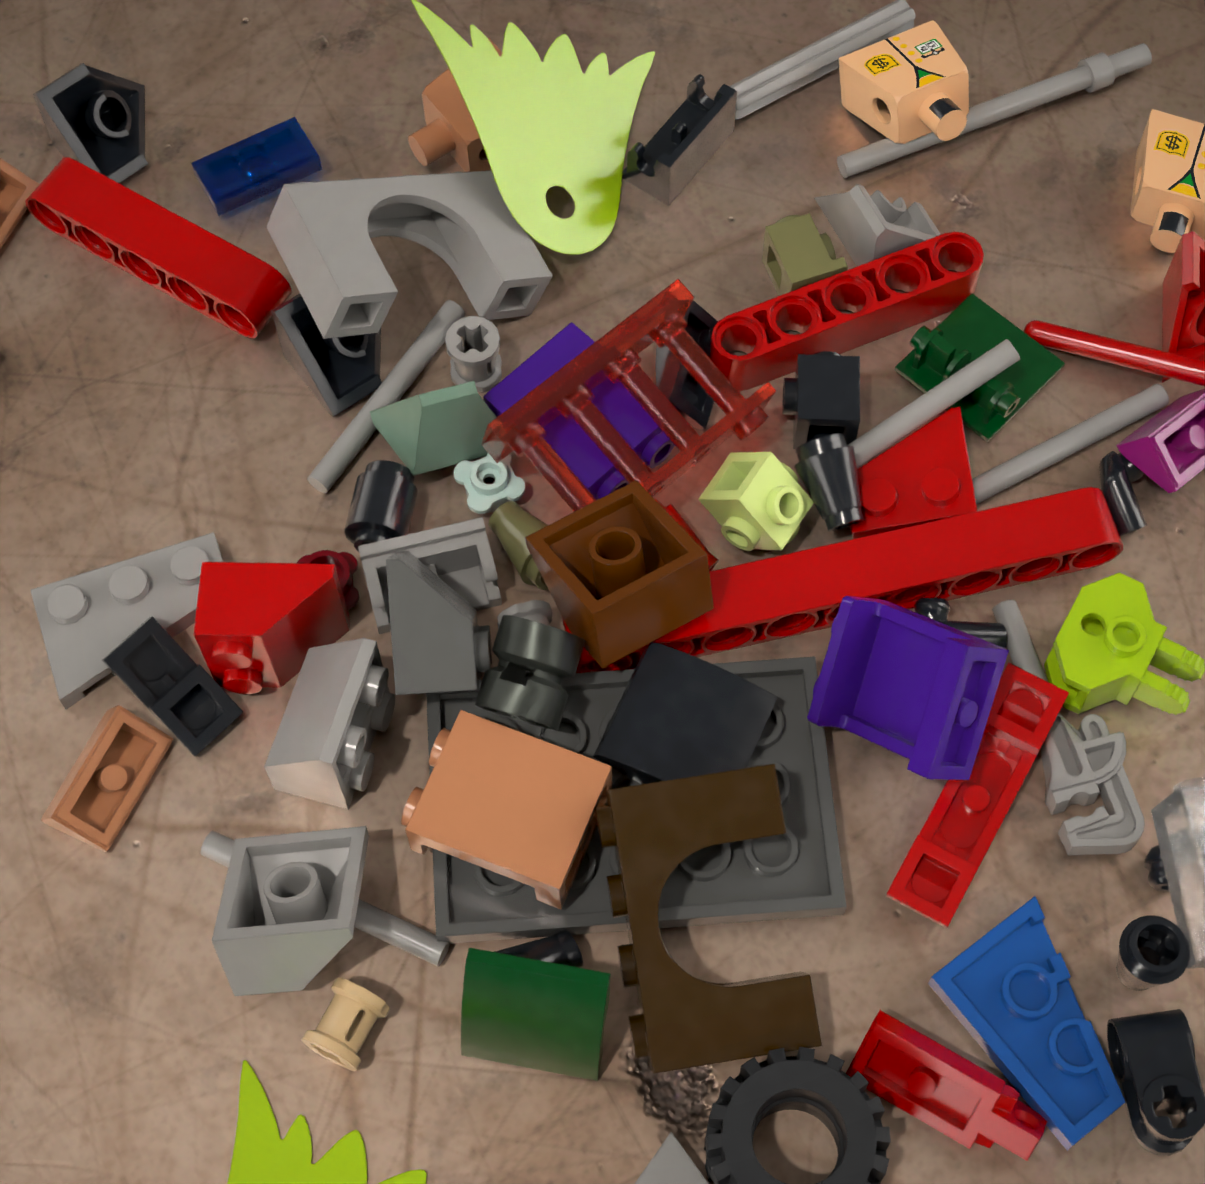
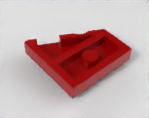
(918, 479)

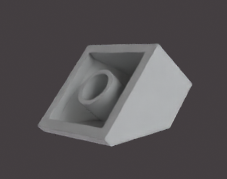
(288, 907)

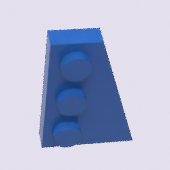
(1026, 1018)

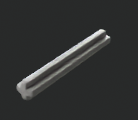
(820, 57)

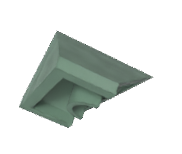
(436, 427)

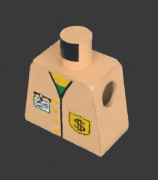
(908, 85)
(1170, 179)

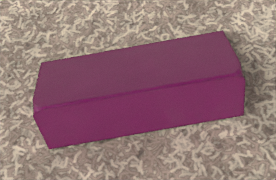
(1170, 443)

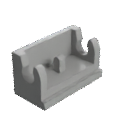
(452, 552)

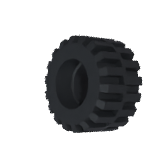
(804, 1086)

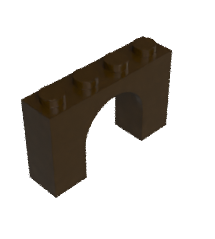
(681, 1016)

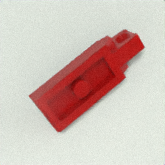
(944, 1089)

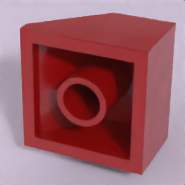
(264, 618)

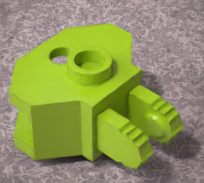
(1111, 643)

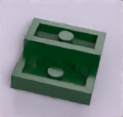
(534, 1013)

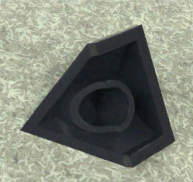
(96, 120)
(333, 368)

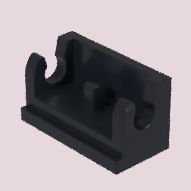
(682, 143)

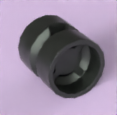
(535, 648)

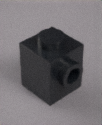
(823, 397)

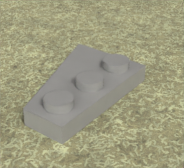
(100, 608)

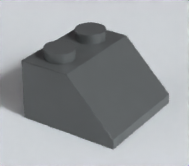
(432, 631)

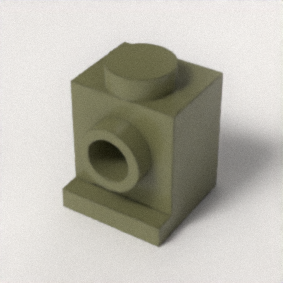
(798, 254)

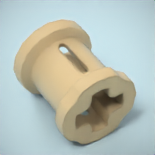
(346, 1024)

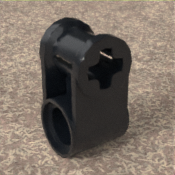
(1156, 1066)

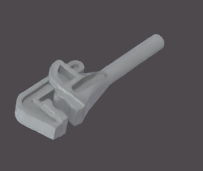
(1079, 764)

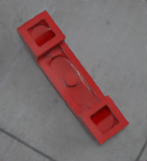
(973, 809)

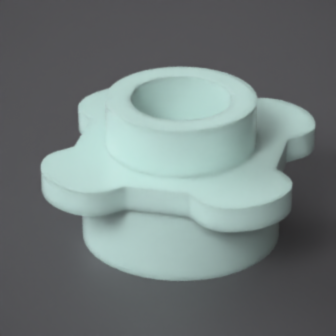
(488, 497)

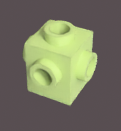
(756, 501)

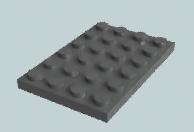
(719, 884)

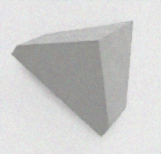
(873, 225)

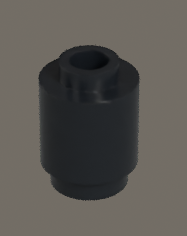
(381, 503)

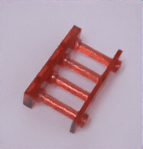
(617, 358)

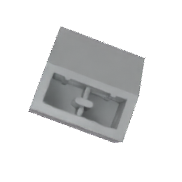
(332, 723)

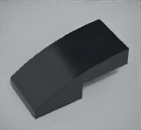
(674, 378)
(172, 686)

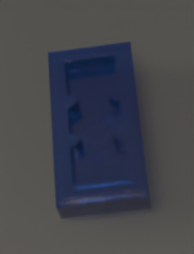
(256, 166)

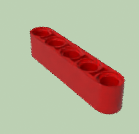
(159, 247)
(863, 290)

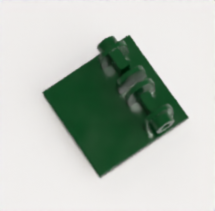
(963, 338)

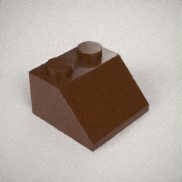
(622, 572)

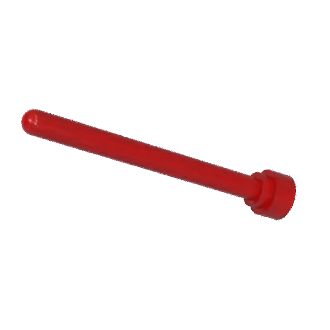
(1117, 352)

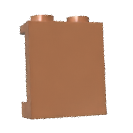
(508, 804)

